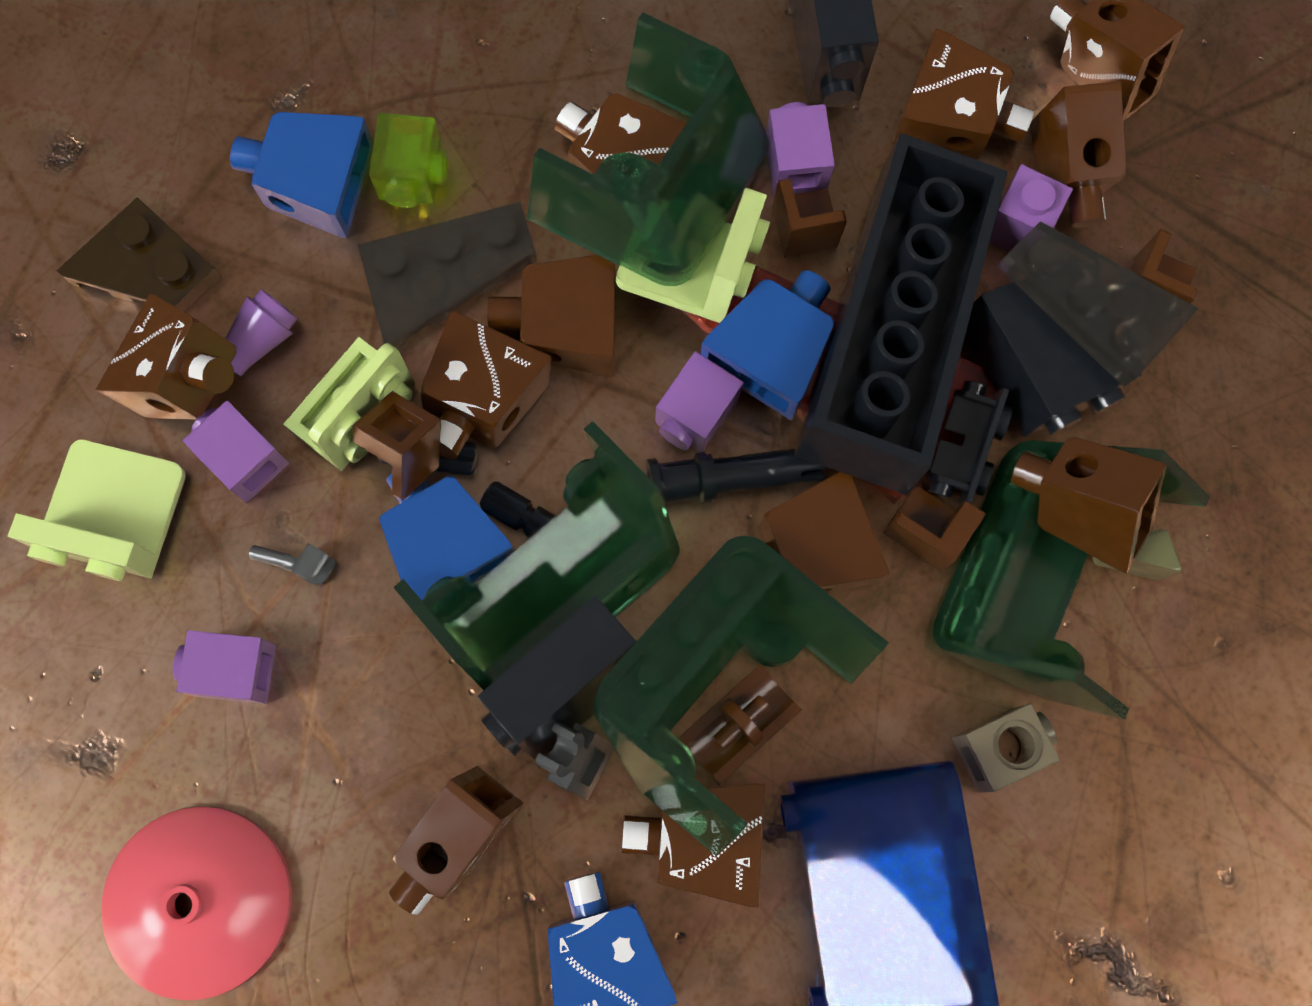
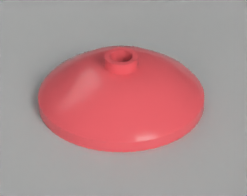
(236, 893)

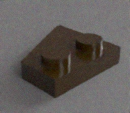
(139, 258)

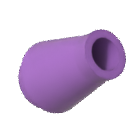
(258, 329)

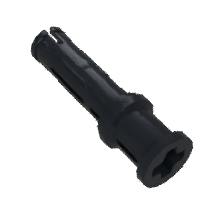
(707, 477)

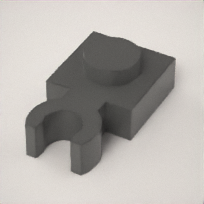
(576, 759)

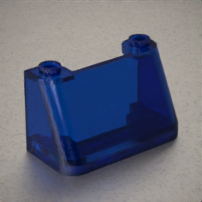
(892, 888)

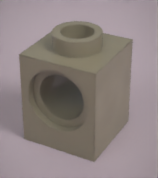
(982, 755)

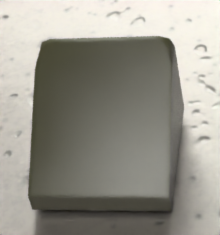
(1156, 558)

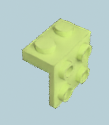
(720, 272)
(345, 396)
(105, 512)

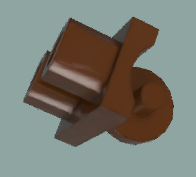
(739, 724)

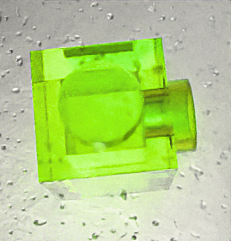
(407, 160)

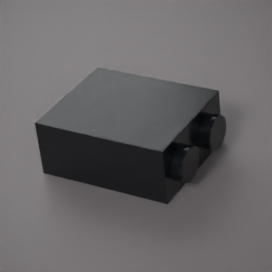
(834, 48)
(1037, 362)
(555, 681)

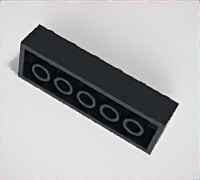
(903, 316)

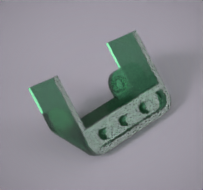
(667, 213)
(603, 544)
(1019, 583)
(737, 601)

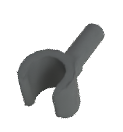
(311, 565)

